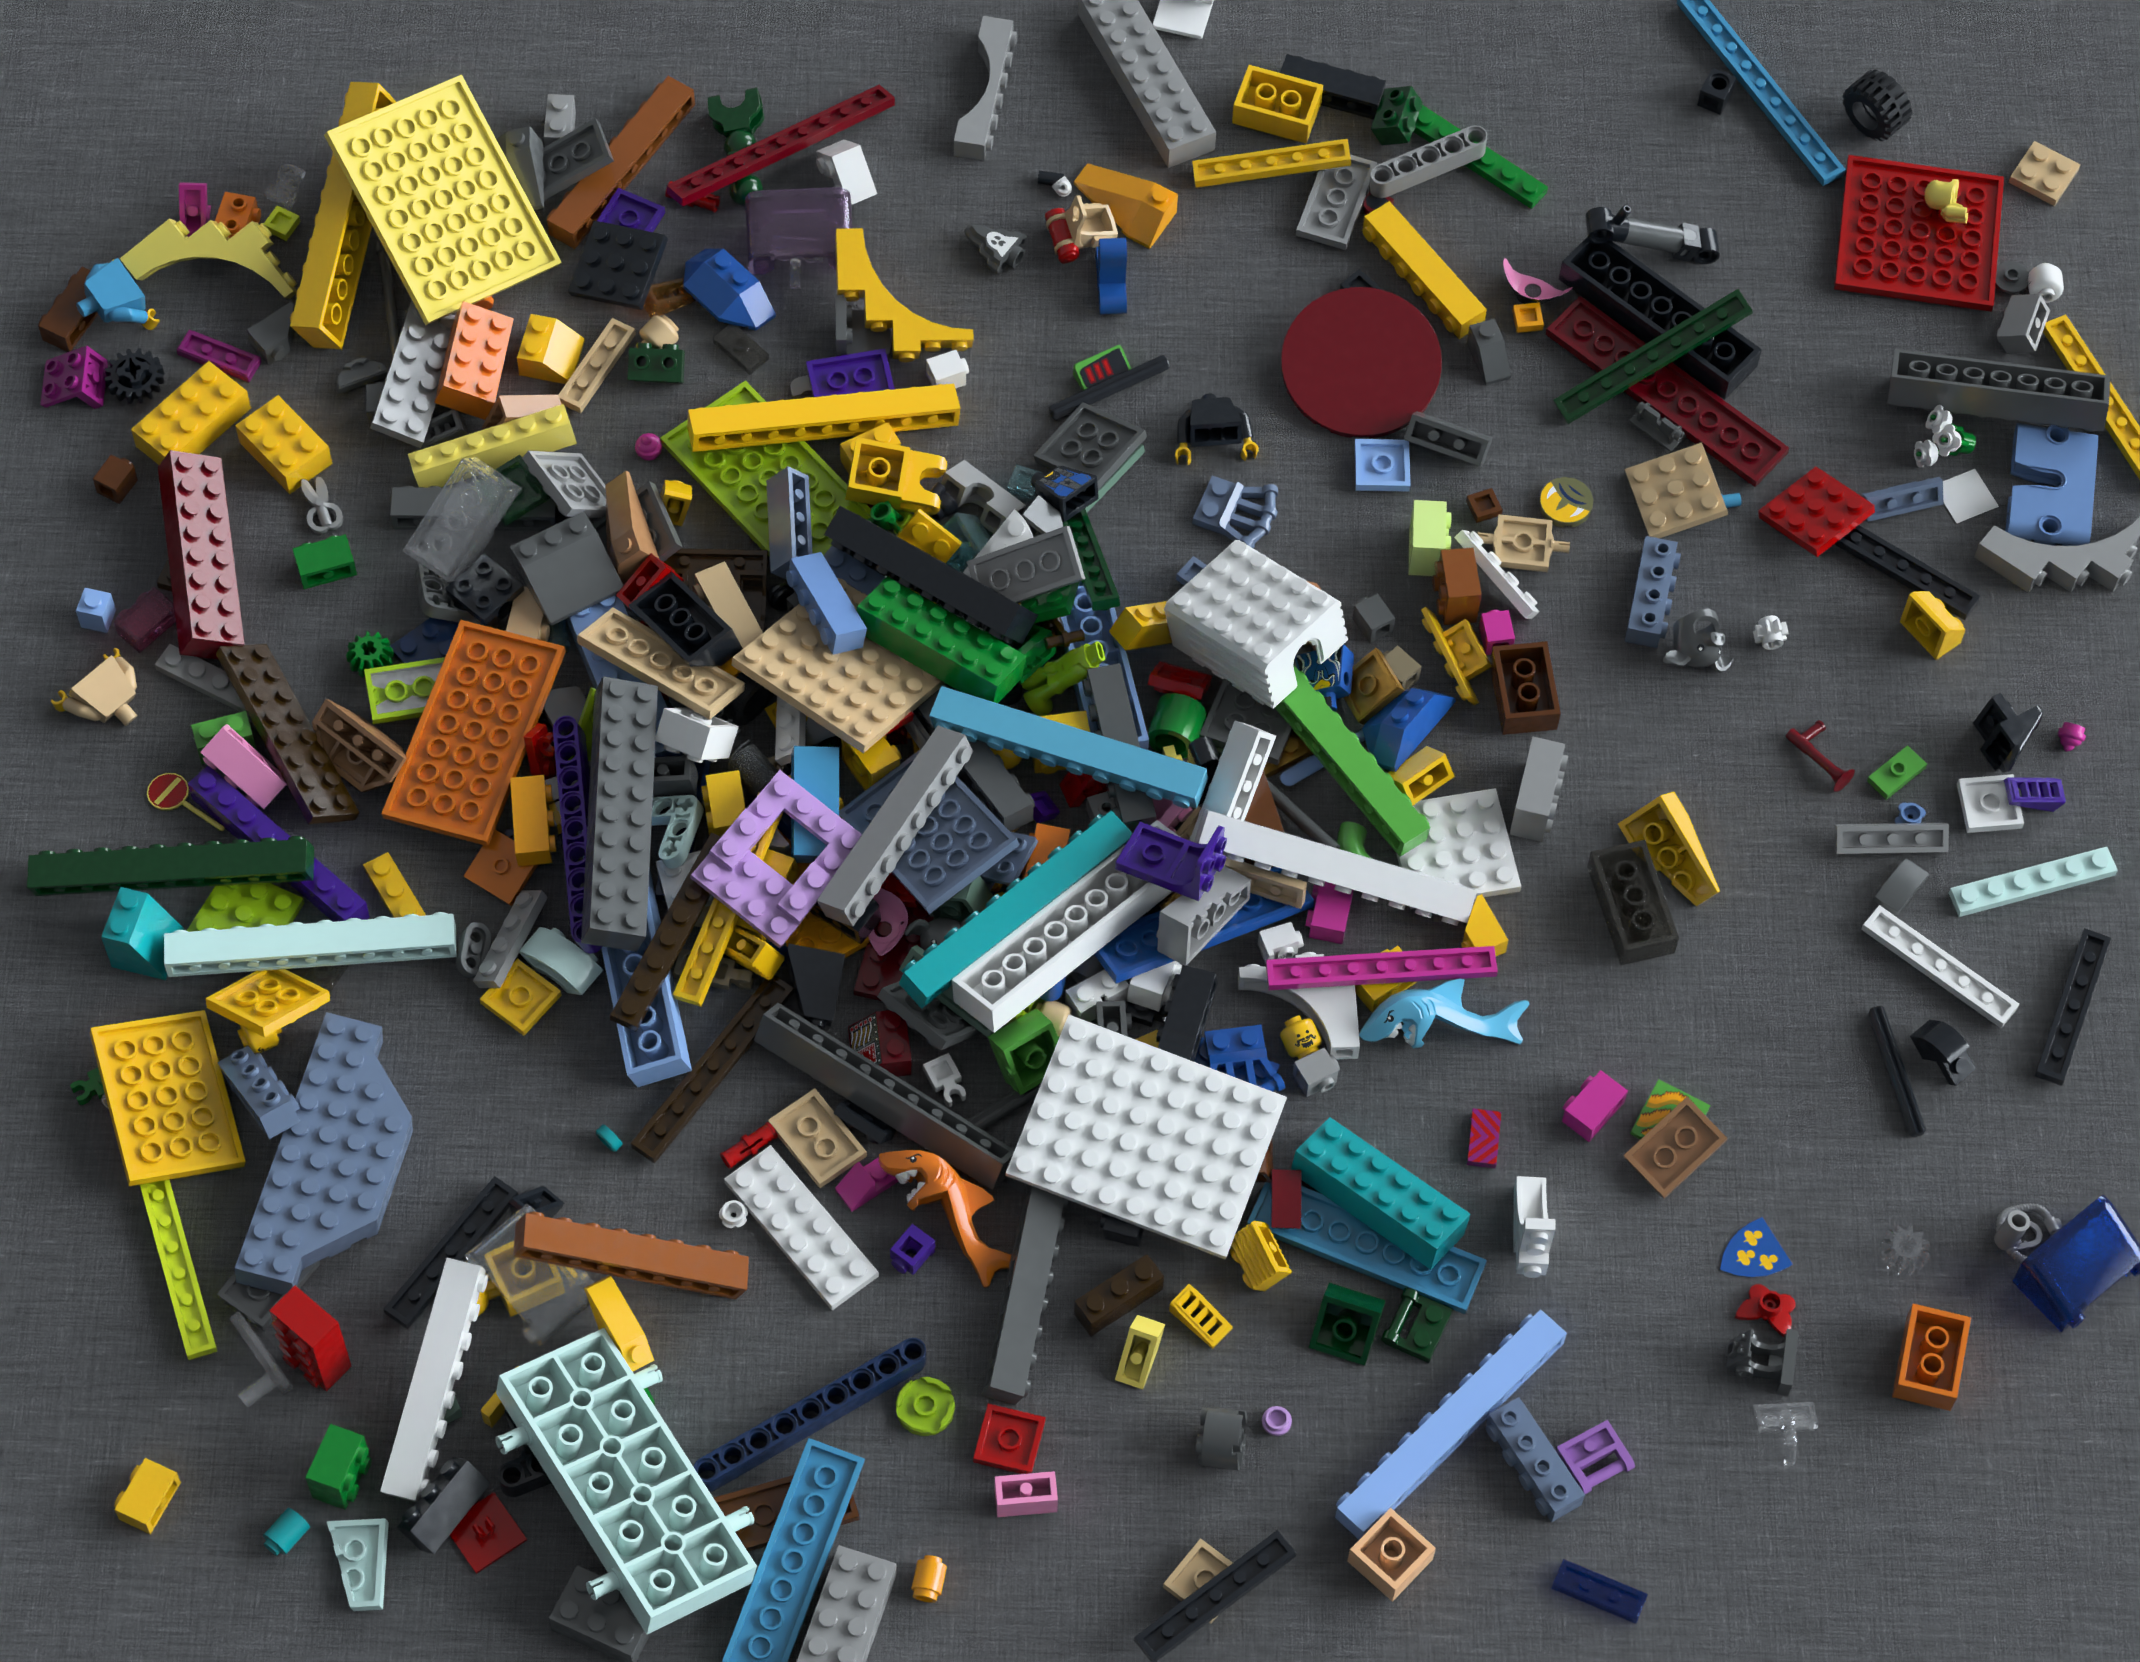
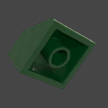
(1346, 1323)

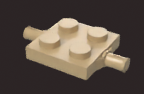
(1524, 542)

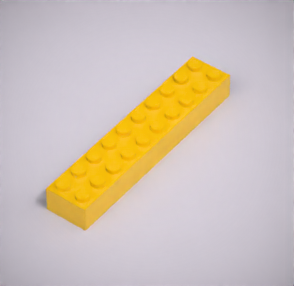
(337, 241)

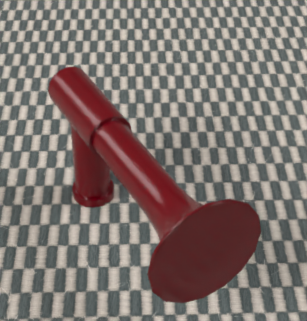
(1801, 741)

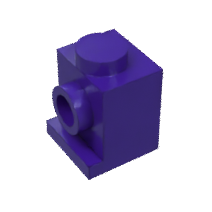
(914, 1242)

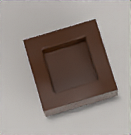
(1484, 505)

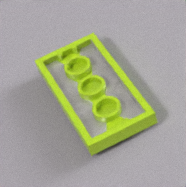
(401, 689)

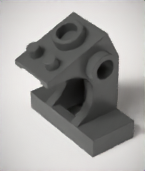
(1780, 1358)

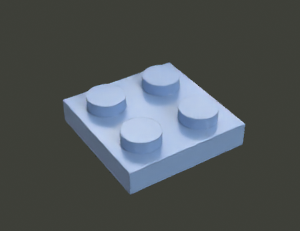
(1382, 465)

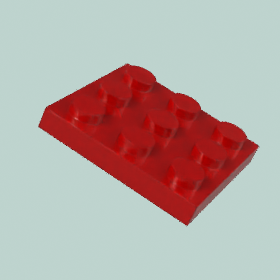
(1816, 511)

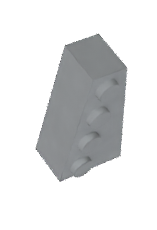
(1191, 924)

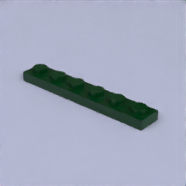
(1098, 580)

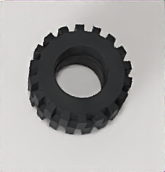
(1877, 105)

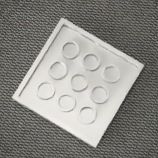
(1466, 844)

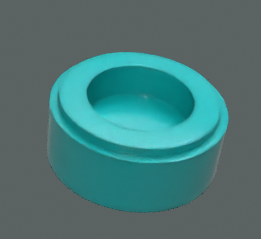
(608, 1138)

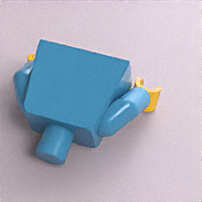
(115, 296)

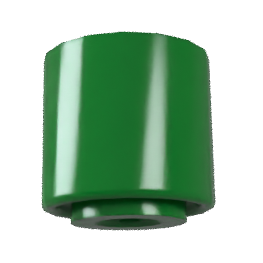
(1176, 723)

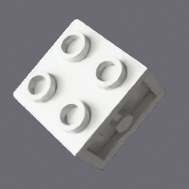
(1183, 17)

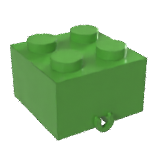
(1025, 1050)

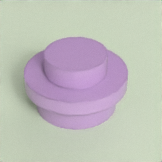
(1276, 1421)

